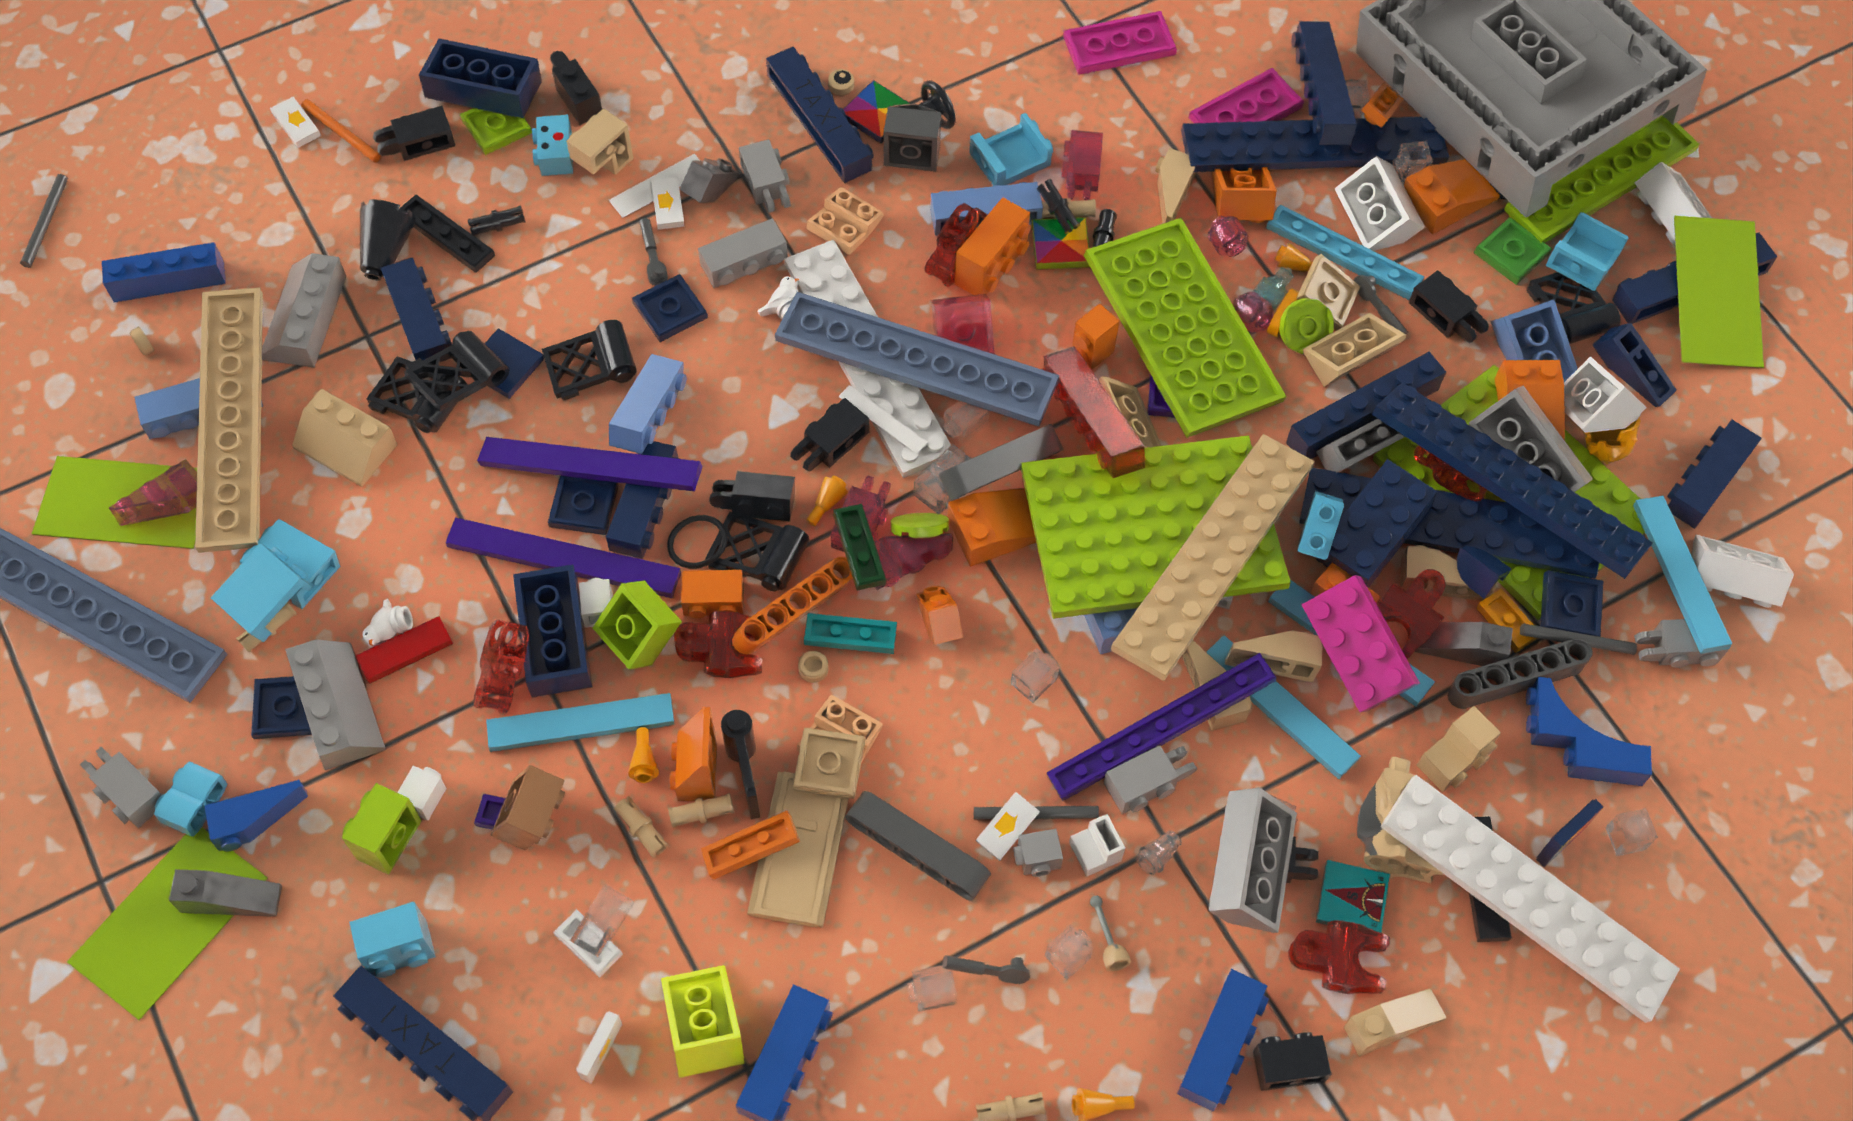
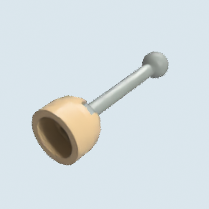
(1115, 955)

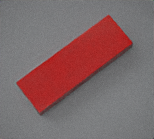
(404, 649)

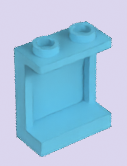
(1012, 152)
(1587, 251)
(1320, 525)
(304, 551)
(260, 589)

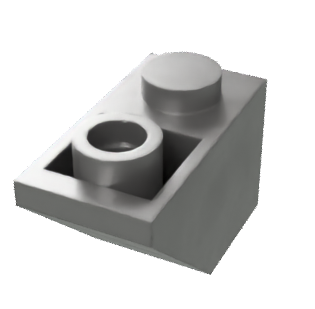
(708, 179)

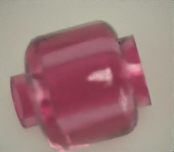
(1228, 236)
(1254, 311)

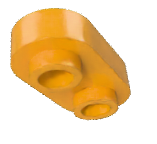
(1273, 328)

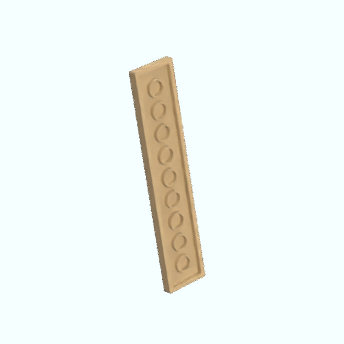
(229, 421)
(1212, 557)

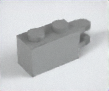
(764, 174)
(1674, 646)
(1146, 778)
(124, 786)

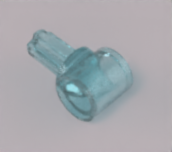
(1273, 287)

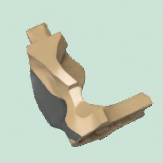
(1382, 849)

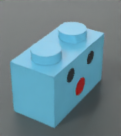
(552, 148)

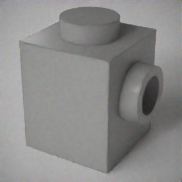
(1038, 852)

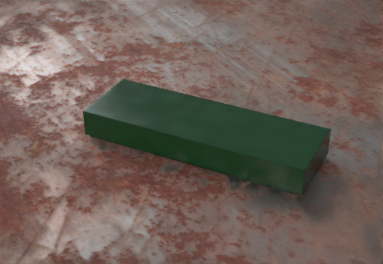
(859, 547)

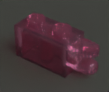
(1083, 162)
(873, 506)

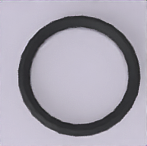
(677, 560)

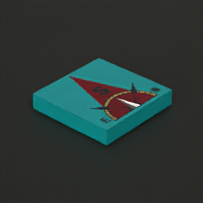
(1353, 895)

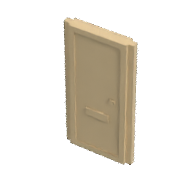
(798, 880)

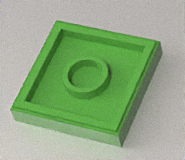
(1512, 251)

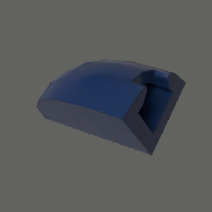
(1480, 570)

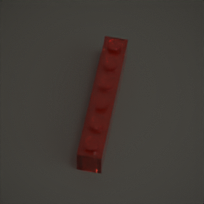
(1095, 413)

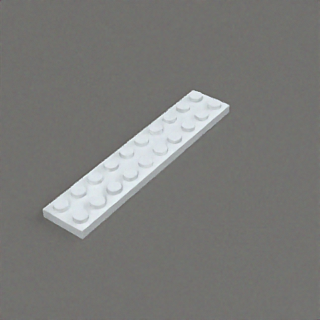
(828, 277)
(1531, 898)

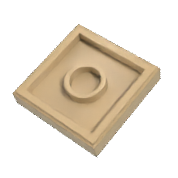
(1331, 287)
(829, 763)

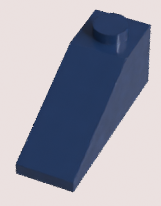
(1634, 363)

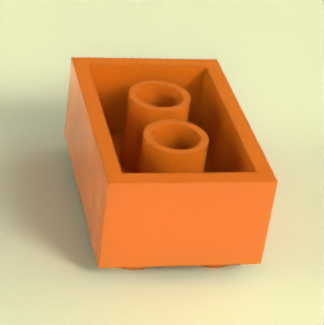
(992, 248)

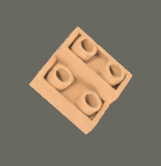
(845, 220)
(843, 718)

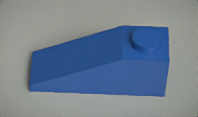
(249, 815)

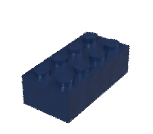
(480, 78)
(1379, 522)
(557, 640)

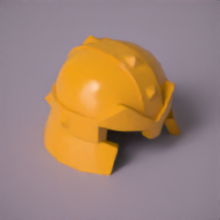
(1612, 444)

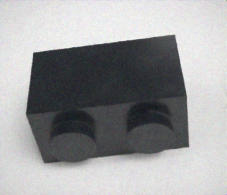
(1291, 1061)

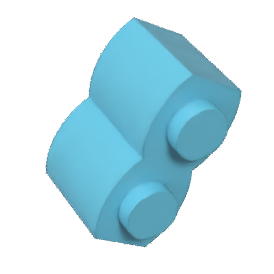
(184, 803)

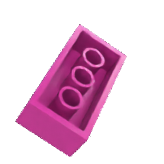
(1360, 643)

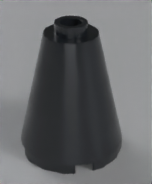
(382, 235)

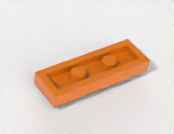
(1381, 105)
(750, 845)

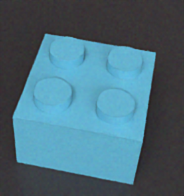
(392, 940)

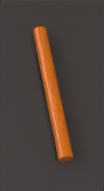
(340, 130)

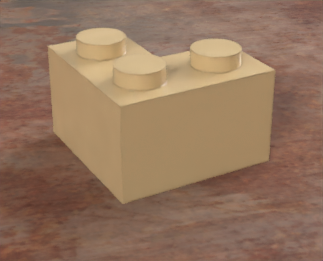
(601, 143)
(1463, 747)

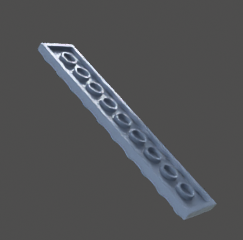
(917, 358)
(105, 619)

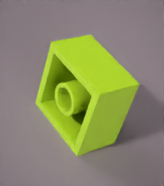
(636, 624)
(381, 828)

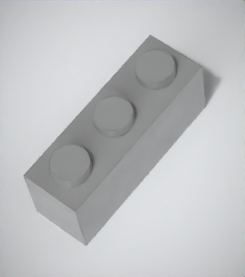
(743, 253)
(1357, 445)

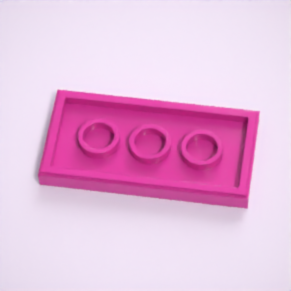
(1119, 42)
(1258, 99)

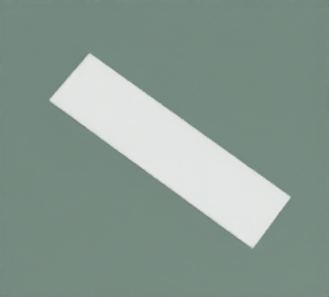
(642, 193)

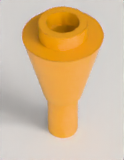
(1292, 258)
(830, 494)
(643, 764)
(1092, 1104)

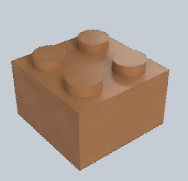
(529, 808)

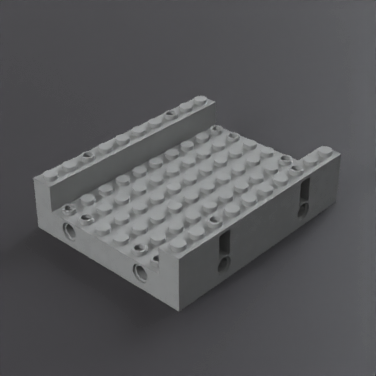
(1529, 81)

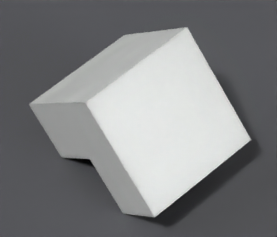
(1097, 846)

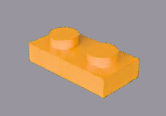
(1502, 611)

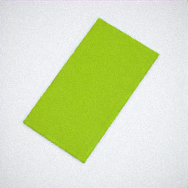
(1718, 292)
(80, 500)
(146, 938)

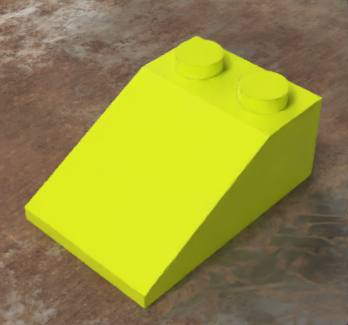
(702, 1021)

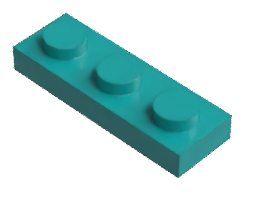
(850, 633)

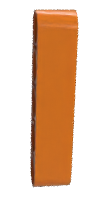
(785, 613)

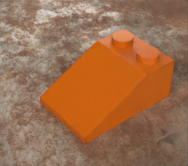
(1448, 193)
(1244, 194)
(1543, 382)
(991, 523)
(695, 758)

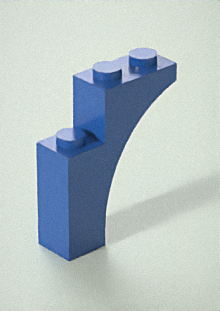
(1586, 751)

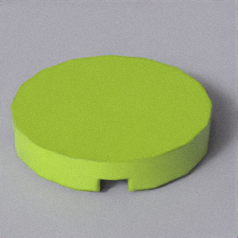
(1305, 323)
(920, 525)

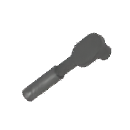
(655, 269)
(1368, 293)
(1014, 973)

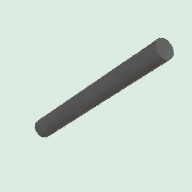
(44, 221)
(1593, 641)
(1046, 812)

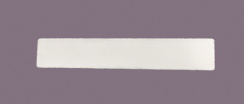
(884, 419)

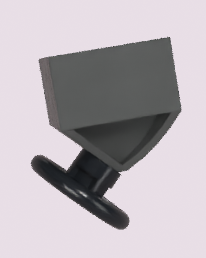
(914, 130)

